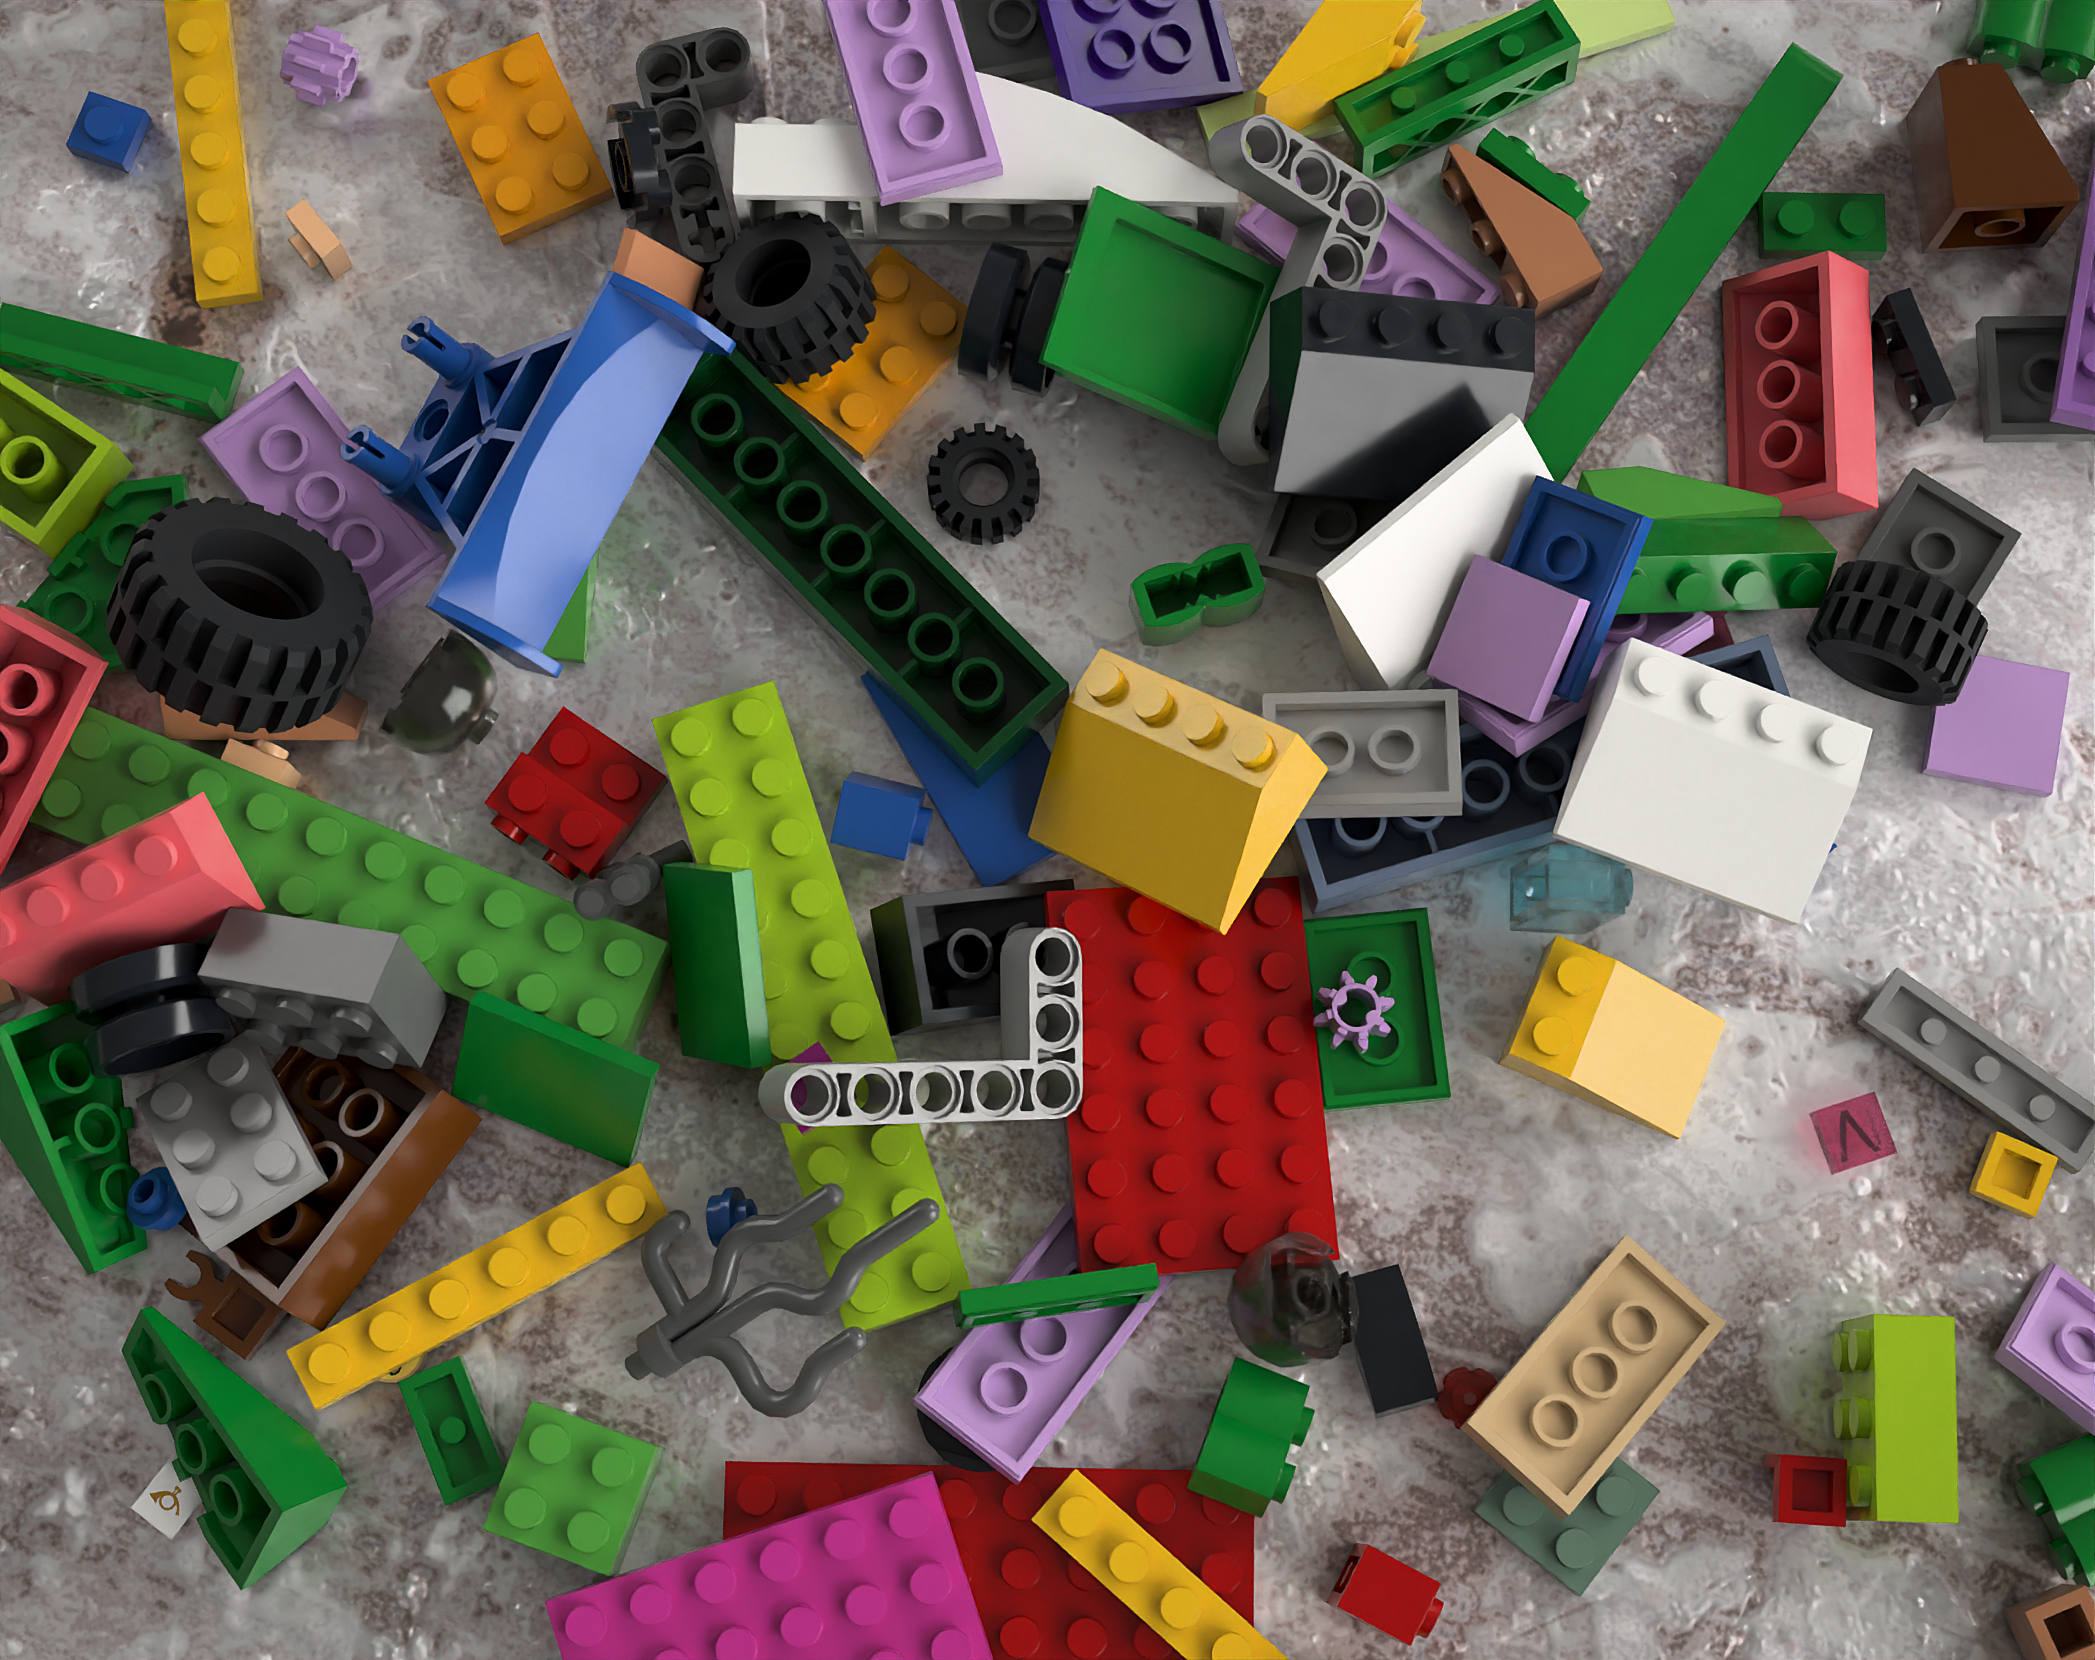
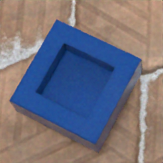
(108, 132)

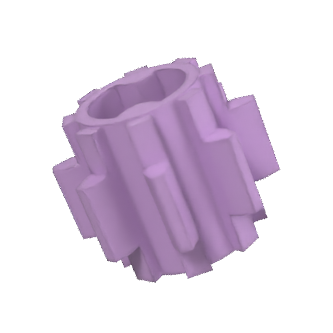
(319, 65)
(1371, 1023)

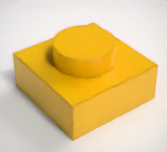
(2013, 1175)

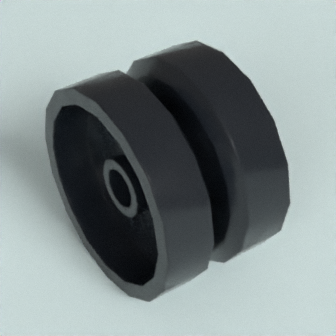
(1011, 318)
(148, 1011)

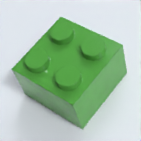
(574, 1488)

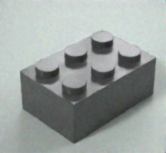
(324, 988)

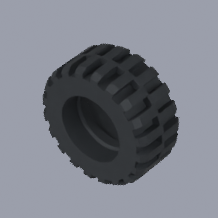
(238, 615)

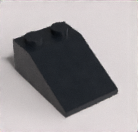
(945, 951)

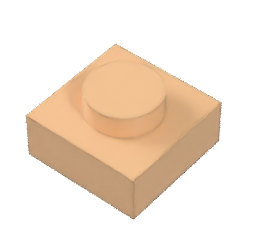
(316, 242)
(262, 759)

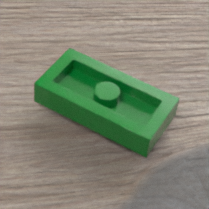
(1519, 162)
(1810, 223)
(453, 1430)

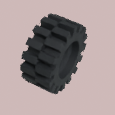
(976, 448)

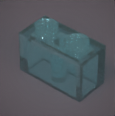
(1567, 891)

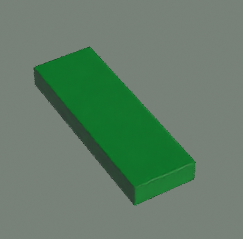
(1055, 1296)

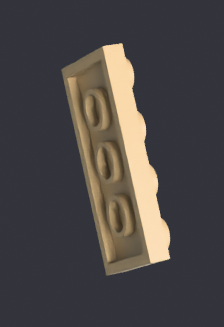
(1593, 1377)

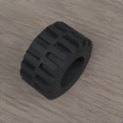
(791, 297)
(1897, 633)

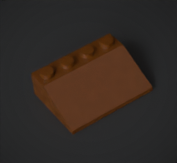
(382, 1149)

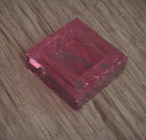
(1853, 1133)

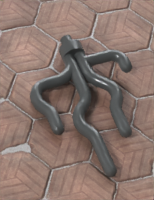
(697, 1328)

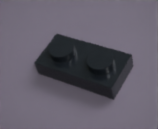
(1920, 376)

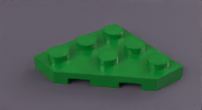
(89, 565)

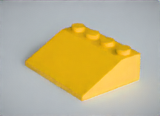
(1171, 789)

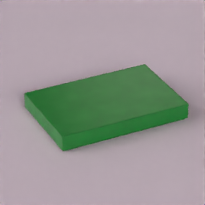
(717, 963)
(1411, 1059)
(554, 1079)

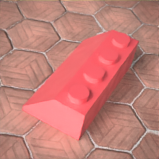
(1801, 386)
(43, 694)
(119, 896)

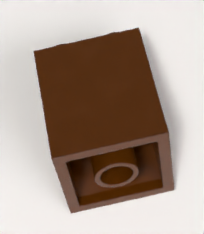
(1983, 164)

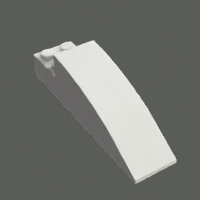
(1050, 163)

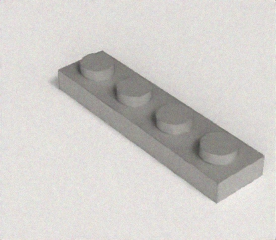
(1982, 1069)

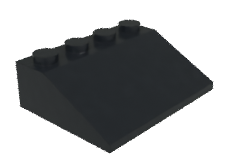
(1387, 388)

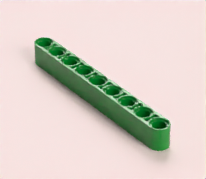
(1679, 258)

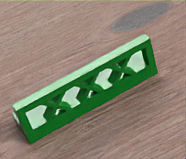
(1459, 88)
(117, 365)

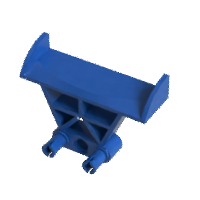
(535, 456)

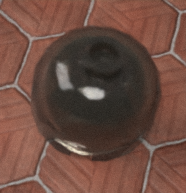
(445, 699)
(1291, 1309)

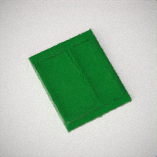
(1156, 314)

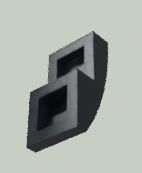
(1391, 1345)

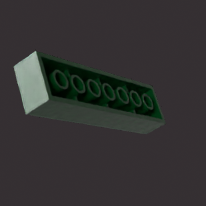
(857, 567)

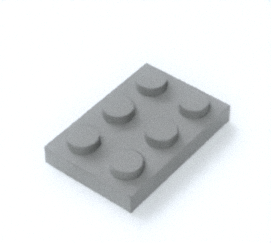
(1381, 749)
(230, 1141)

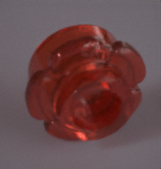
(1456, 1385)

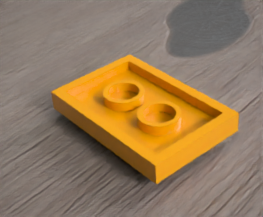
(521, 138)
(904, 353)

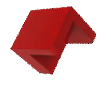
(1808, 1489)

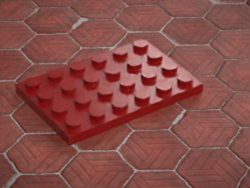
(1196, 1083)

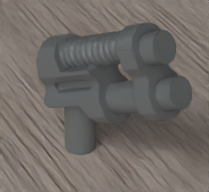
(627, 881)

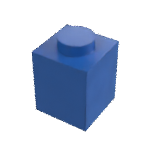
(881, 816)

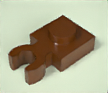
(233, 1307)

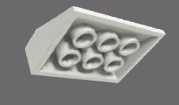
(1405, 573)
(1710, 780)

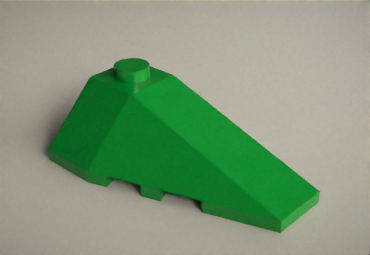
(69, 1134)
(251, 1463)

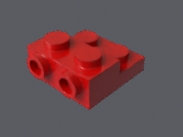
(574, 796)

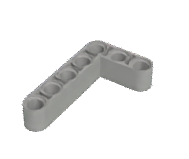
(1321, 234)
(955, 1081)

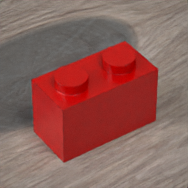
(1386, 1595)

